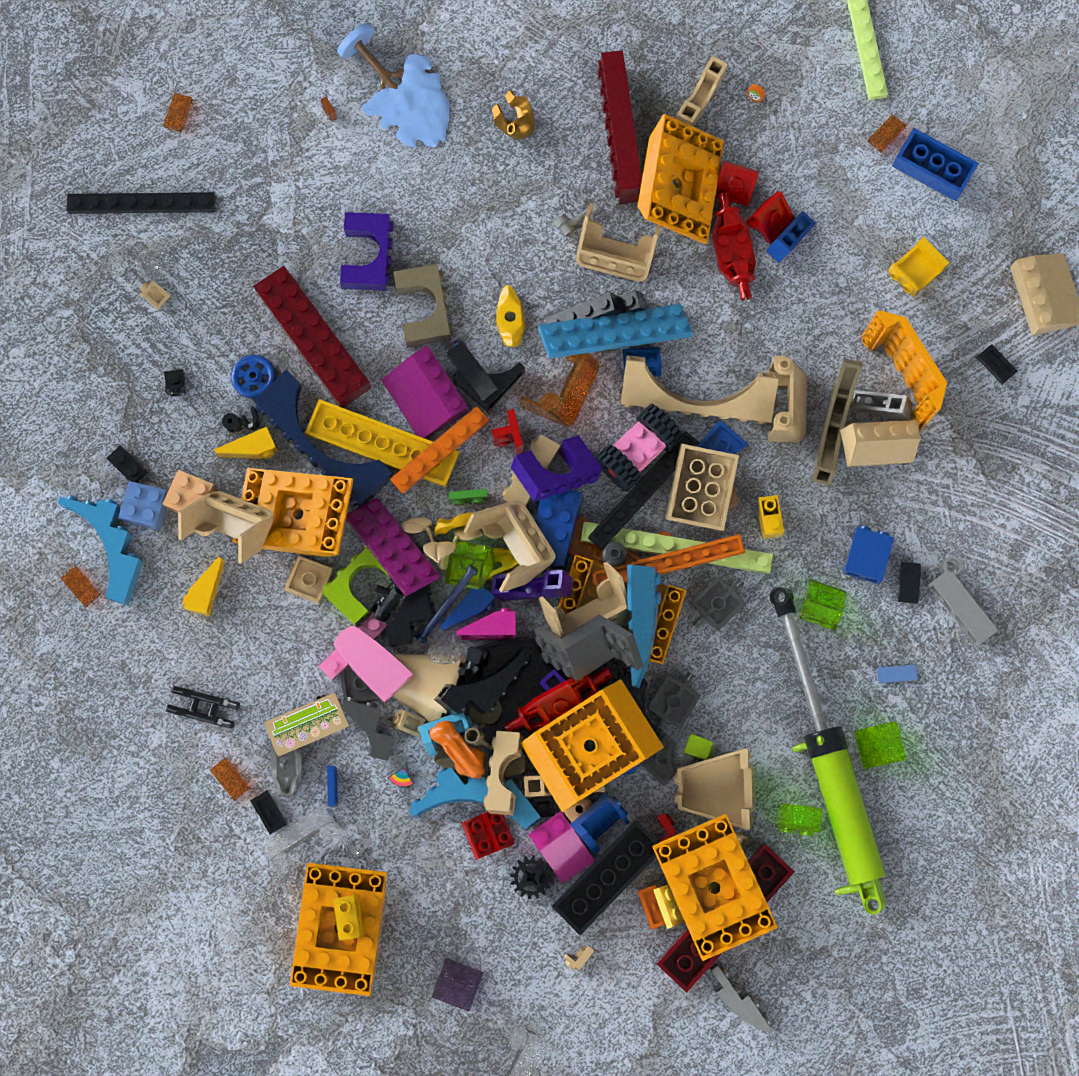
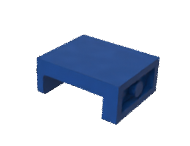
(868, 554)
(598, 819)

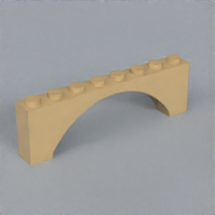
(751, 403)

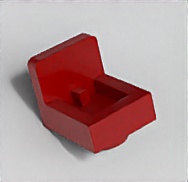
(667, 824)

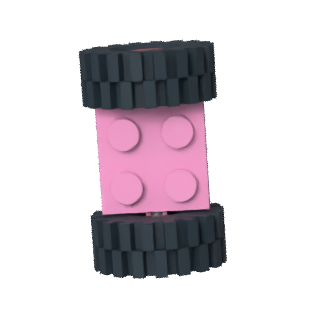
(638, 447)

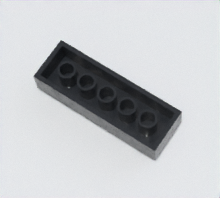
(606, 878)

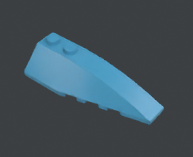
(643, 606)

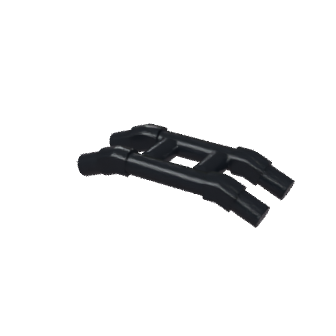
(198, 696)

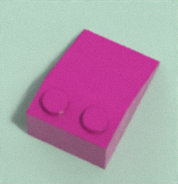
(496, 626)
(561, 847)

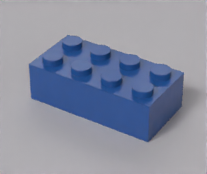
(935, 164)
(558, 522)

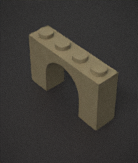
(426, 280)

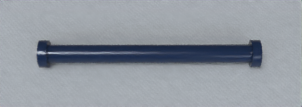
(422, 637)

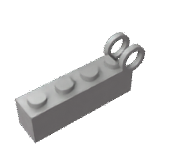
(960, 604)

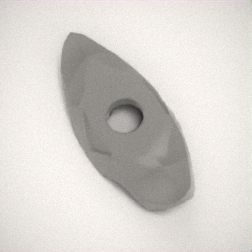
(286, 779)

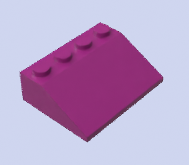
(424, 393)

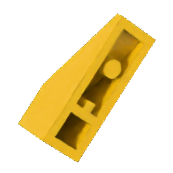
(252, 446)
(203, 591)

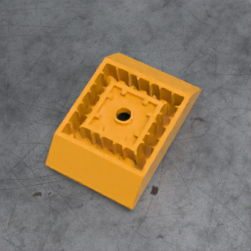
(694, 161)
(318, 496)
(620, 737)
(708, 856)
(319, 955)

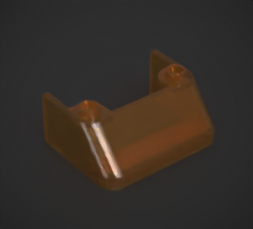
(566, 407)

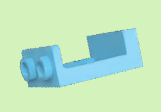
(461, 725)

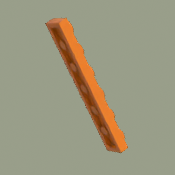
(439, 450)

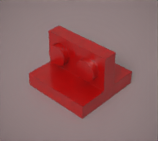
(737, 181)
(771, 217)
(508, 434)

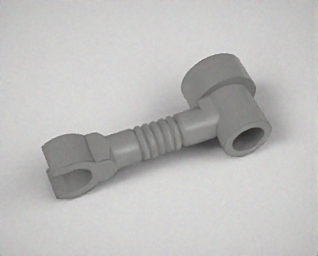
(566, 224)

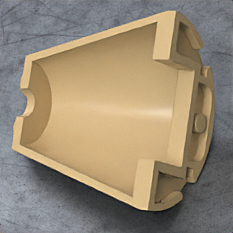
(426, 683)
(719, 788)

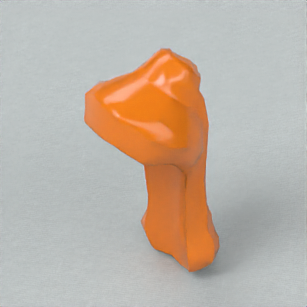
(467, 760)

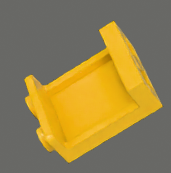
(918, 267)
(348, 917)

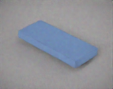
(897, 674)

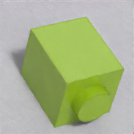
(698, 748)

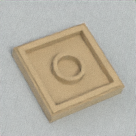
(308, 579)

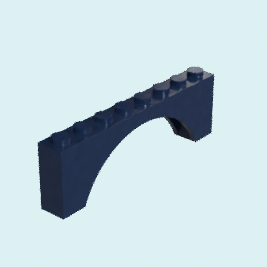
(280, 405)

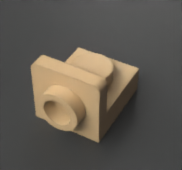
(154, 294)
(407, 722)
(582, 955)

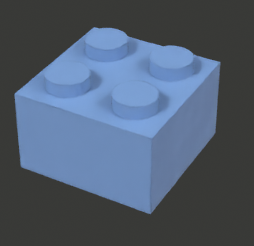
(143, 506)

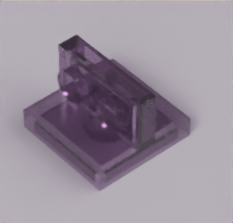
(457, 984)

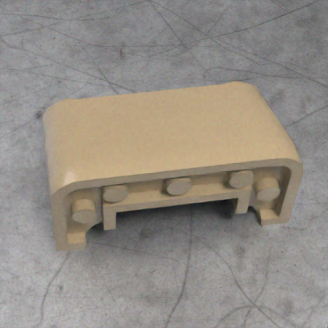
(790, 425)

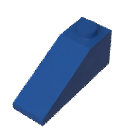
(790, 237)
(471, 607)

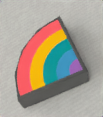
(401, 778)

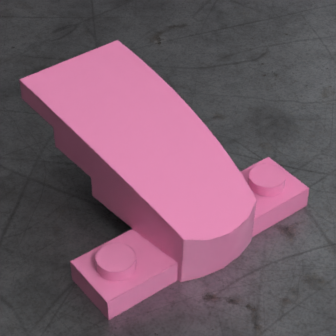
(367, 659)

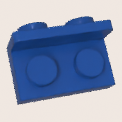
(651, 355)

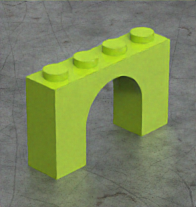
(339, 589)

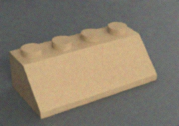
(880, 443)

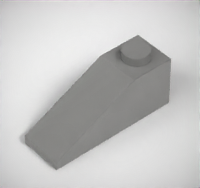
(882, 404)

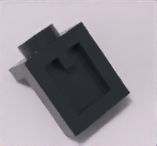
(175, 382)

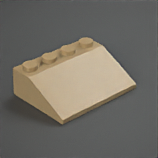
(1046, 292)
(702, 487)

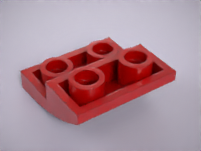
(487, 834)

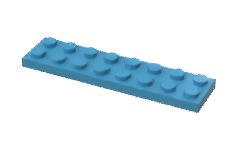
(614, 331)

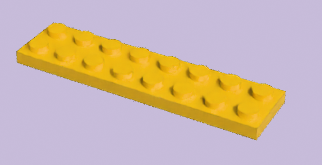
(374, 440)

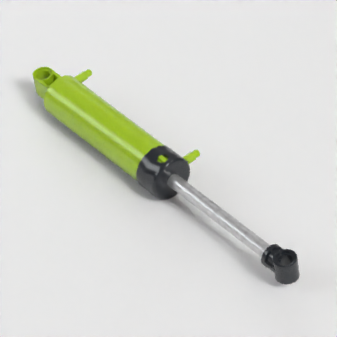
(836, 780)

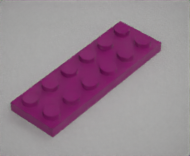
(392, 547)

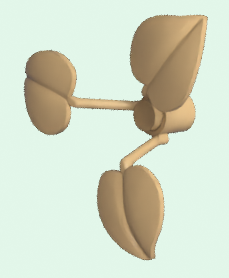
(438, 551)

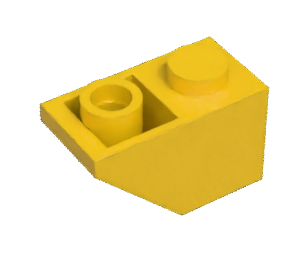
(770, 517)

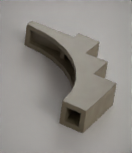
(837, 410)

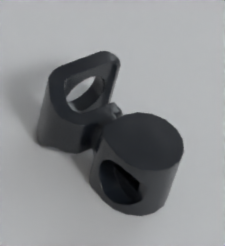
(234, 424)

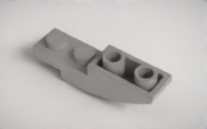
(743, 1007)

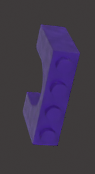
(375, 274)
(543, 484)

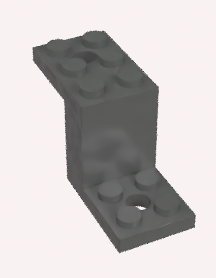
(588, 647)

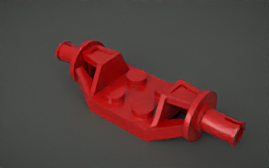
(733, 247)
(557, 701)

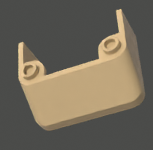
(612, 255)
(228, 516)
(521, 536)
(610, 604)

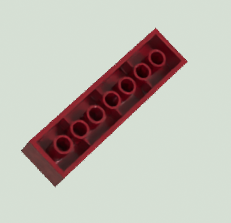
(619, 126)
(312, 337)
(682, 958)

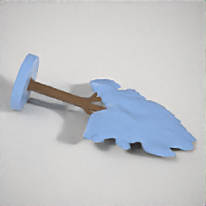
(414, 105)

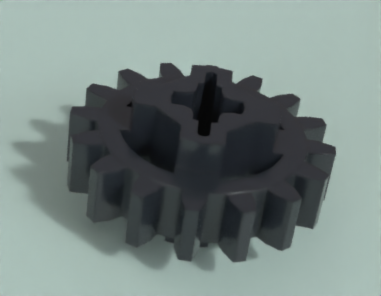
(520, 886)

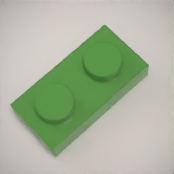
(475, 496)

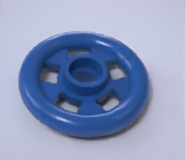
(252, 361)

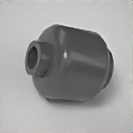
(614, 554)

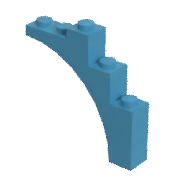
(122, 568)
(453, 790)

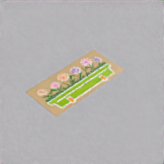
(306, 724)

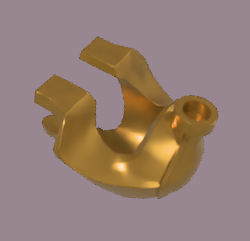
(525, 122)

